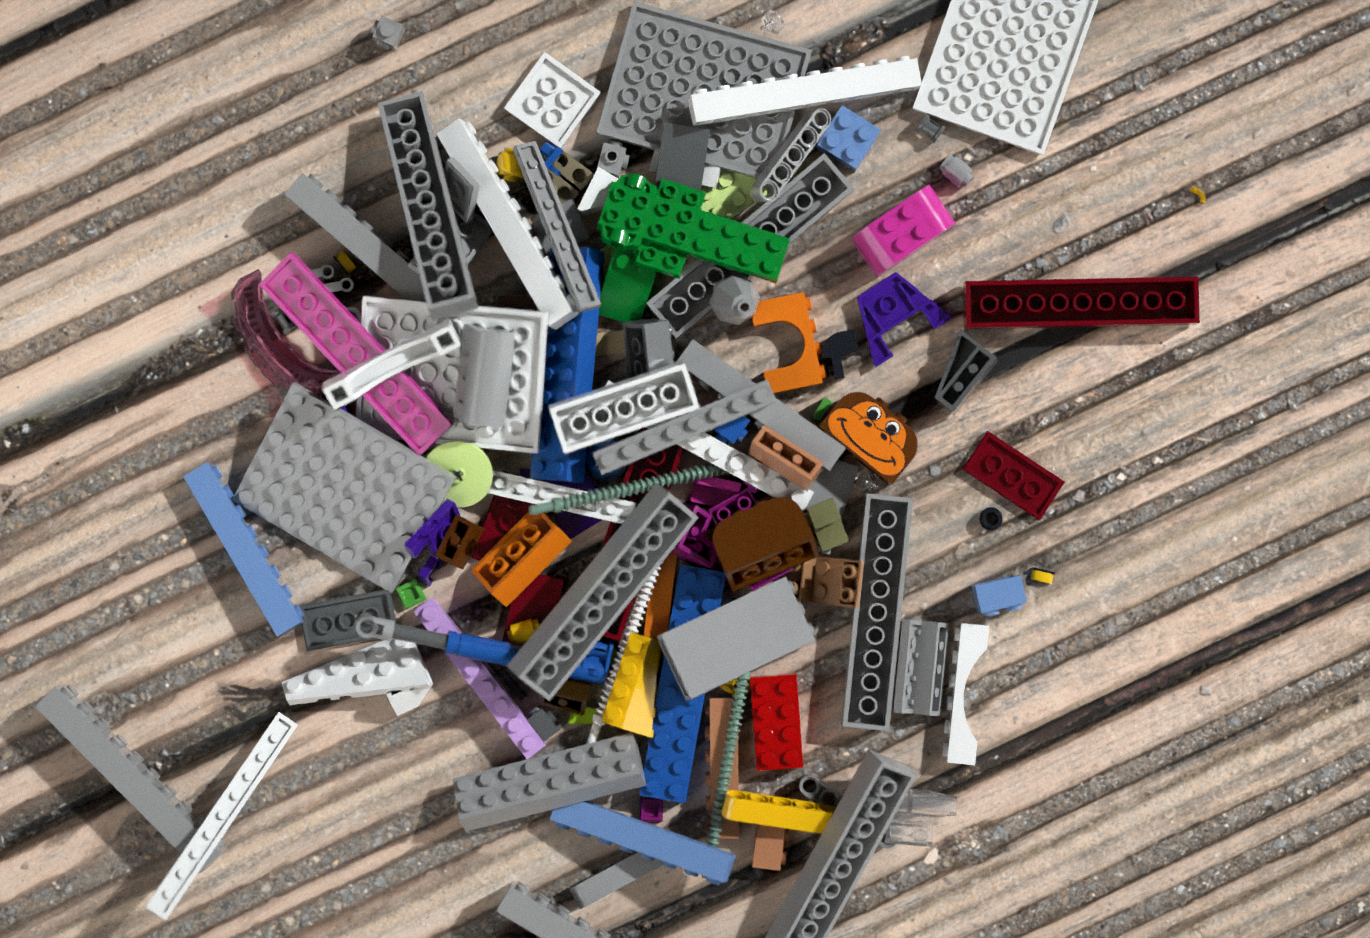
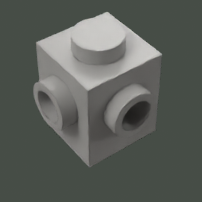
(387, 33)
(613, 158)

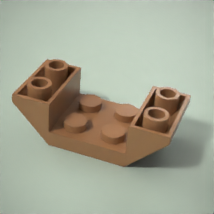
(828, 581)

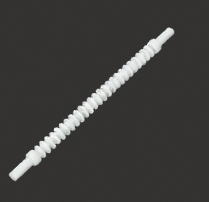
(633, 624)

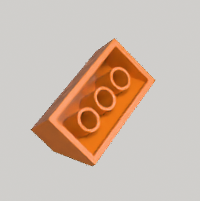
(520, 556)

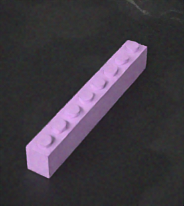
(484, 683)

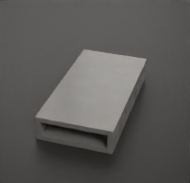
(736, 638)

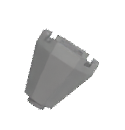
(734, 300)

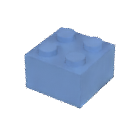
(848, 138)
(999, 594)

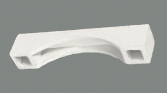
(371, 372)
(971, 644)

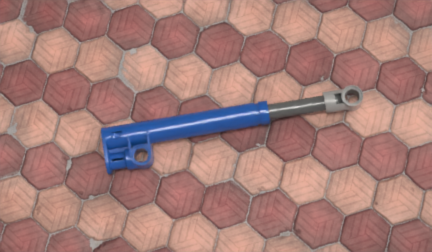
(591, 669)

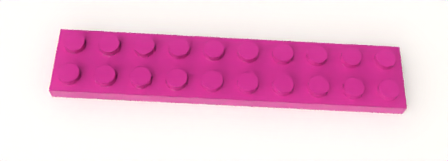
(350, 344)

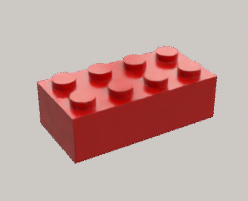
(776, 721)

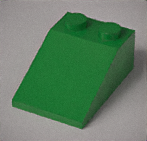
(625, 287)

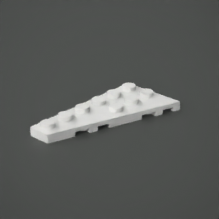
(363, 673)

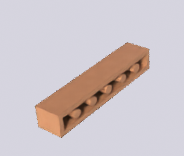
(719, 709)

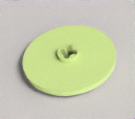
(473, 463)

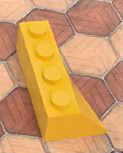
(635, 687)

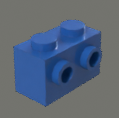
(732, 430)

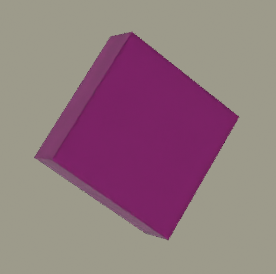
(651, 809)

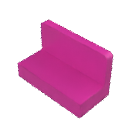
(713, 490)

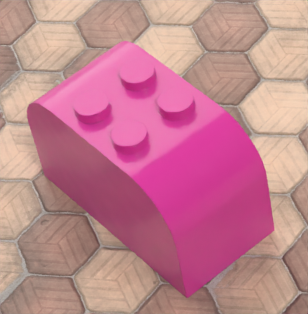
(903, 231)

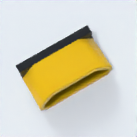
(344, 262)
(1042, 575)

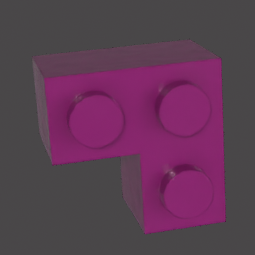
(693, 545)

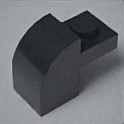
(839, 345)

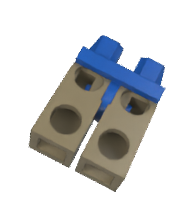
(561, 166)

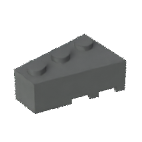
(965, 371)

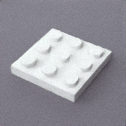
(552, 100)

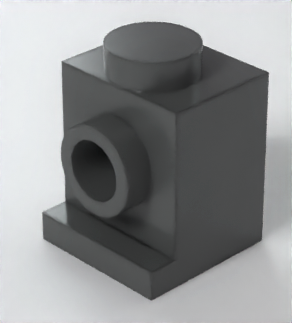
(543, 722)

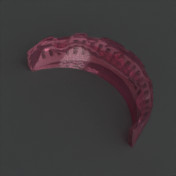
(265, 343)

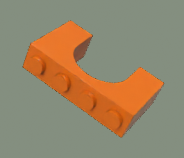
(794, 311)

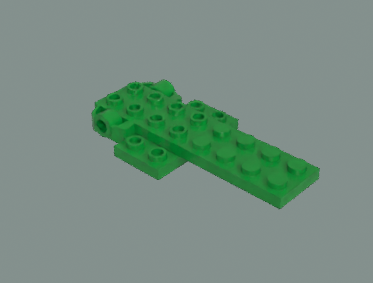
(670, 225)

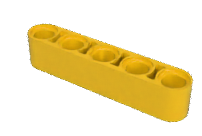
(776, 811)

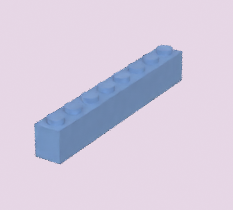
(244, 549)
(647, 839)

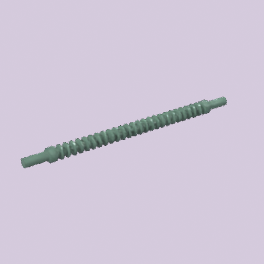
(558, 504)
(727, 761)

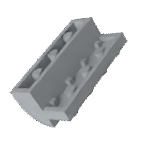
(484, 376)
(920, 667)

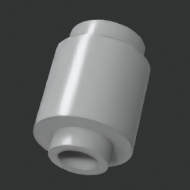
(956, 171)

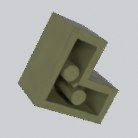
(826, 524)

